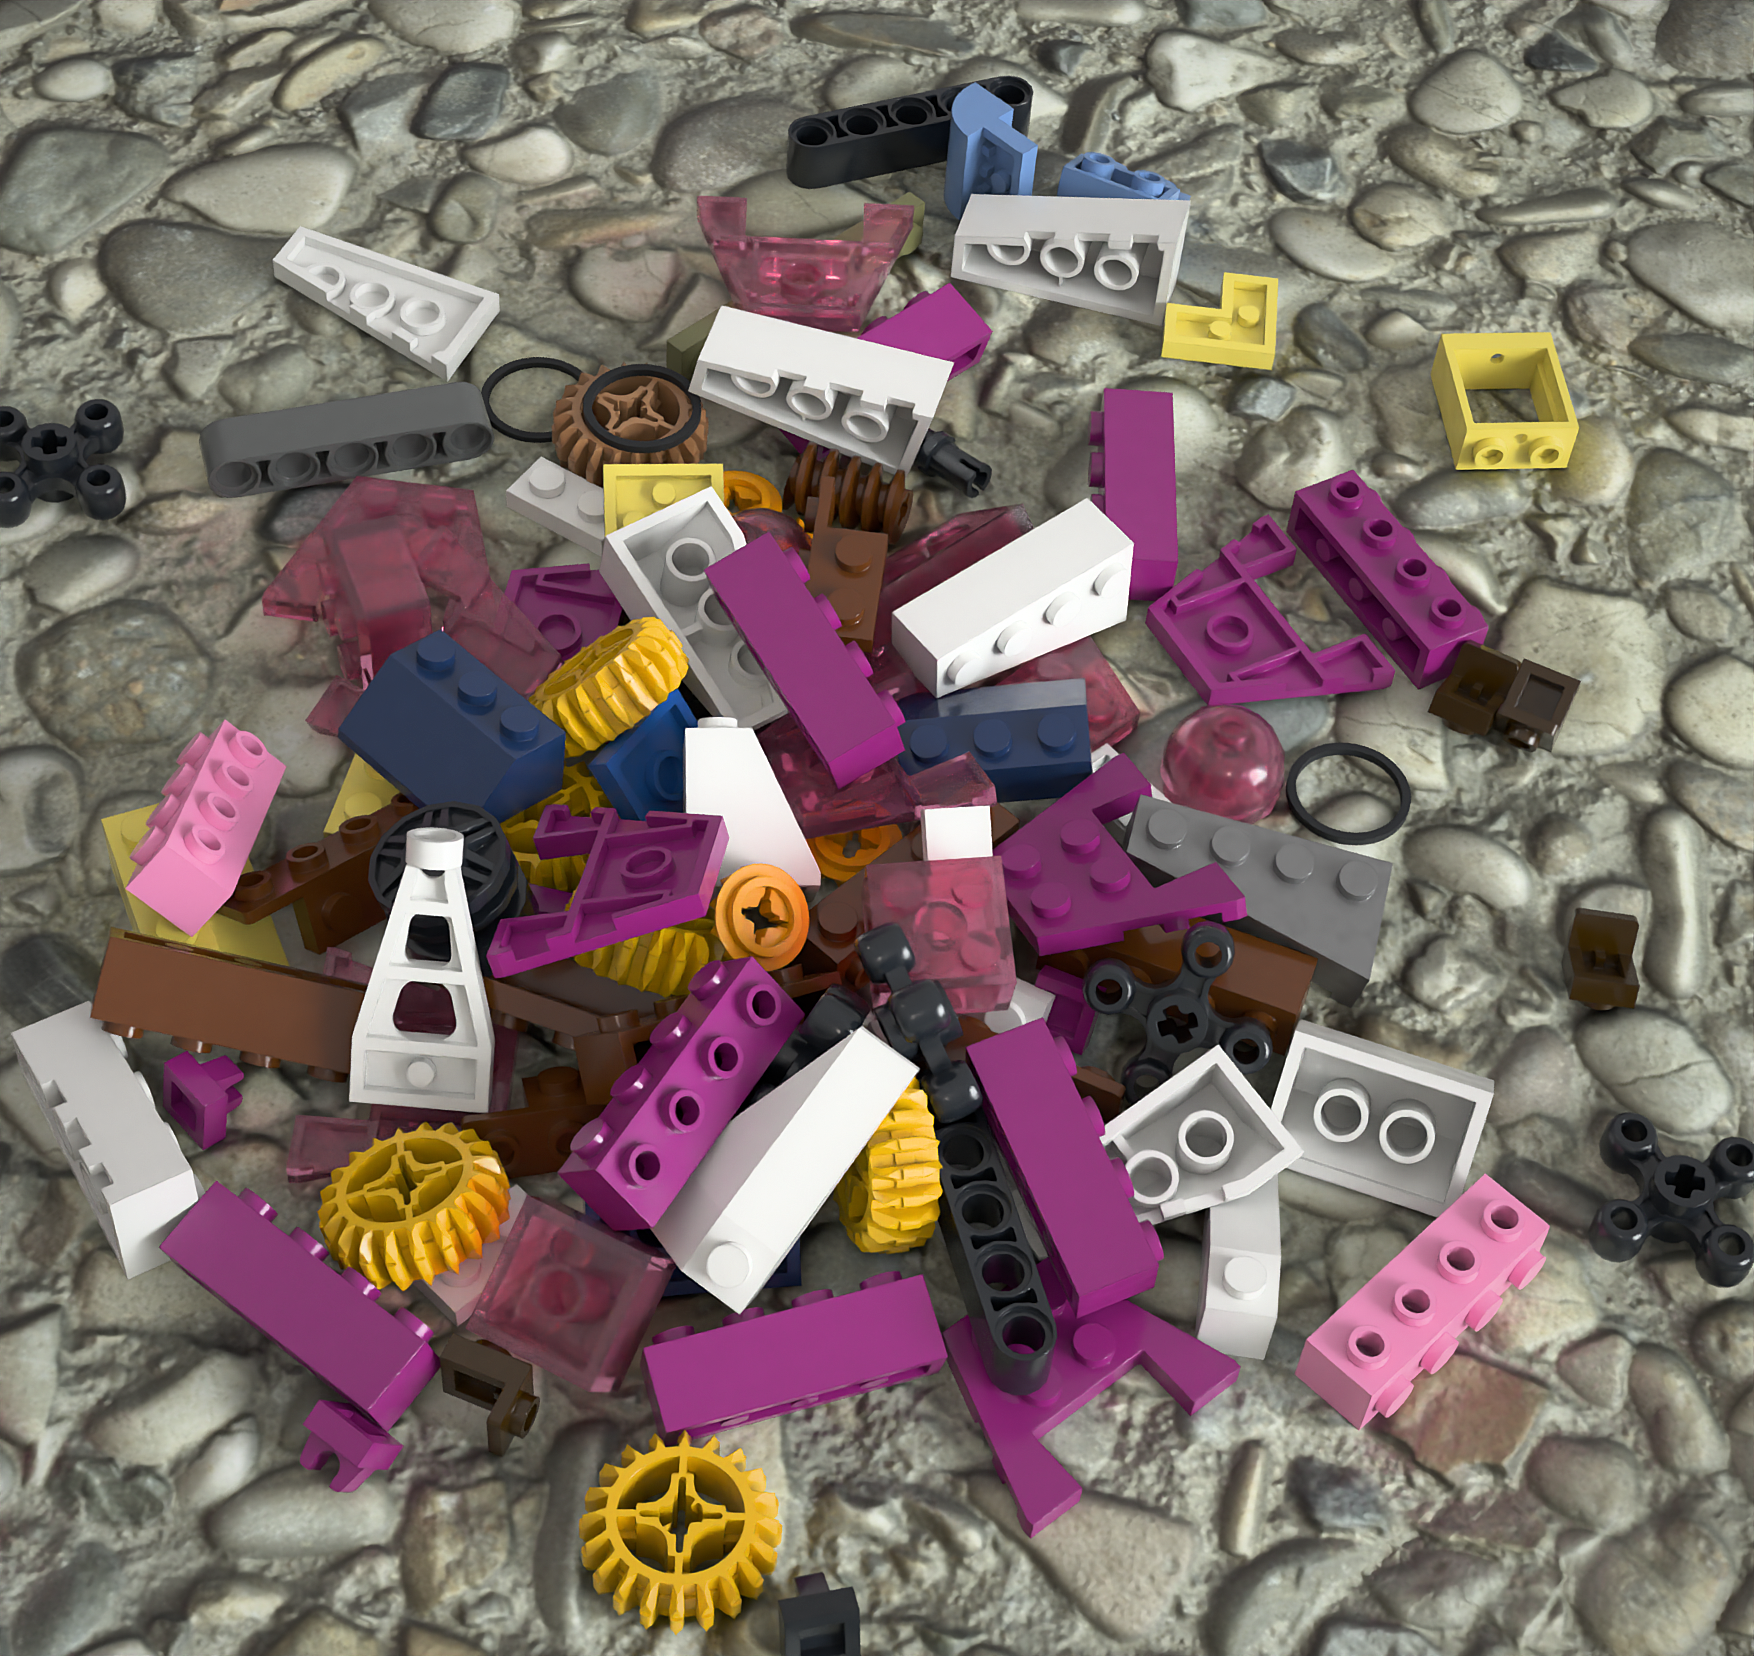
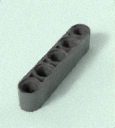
(345, 439)

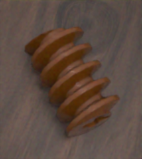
(857, 496)

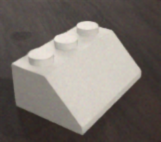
(1380, 1118)

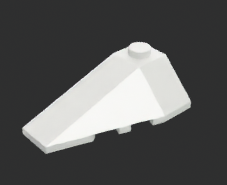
(779, 1167)

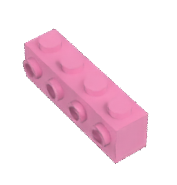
(205, 826)
(1422, 1302)

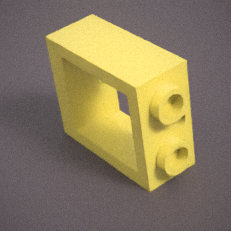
(1525, 363)

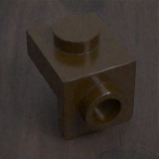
(1474, 689)
(1536, 707)
(1600, 960)
(494, 1381)

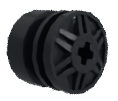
(489, 873)

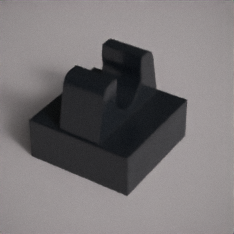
(819, 1619)

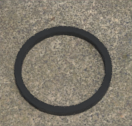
(511, 367)
(641, 446)
(1338, 836)

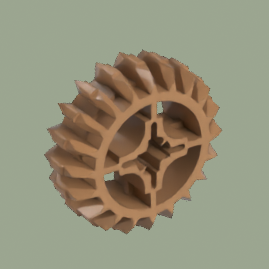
(631, 409)

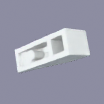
(1240, 1273)

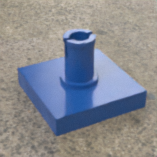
(645, 763)

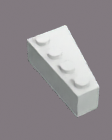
(1075, 250)
(822, 385)
(1018, 601)
(109, 1133)

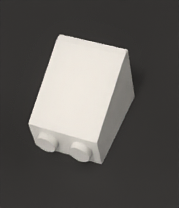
(732, 778)

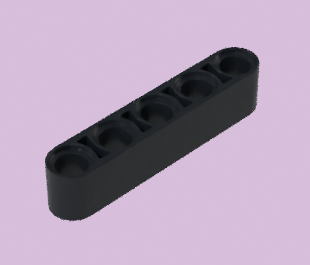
(887, 134)
(992, 1257)

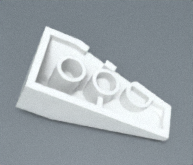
(659, 573)
(1192, 1144)

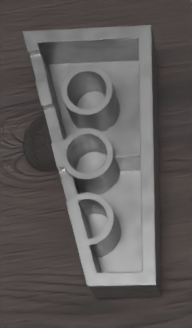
(1293, 887)

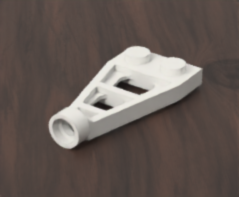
(415, 1066)

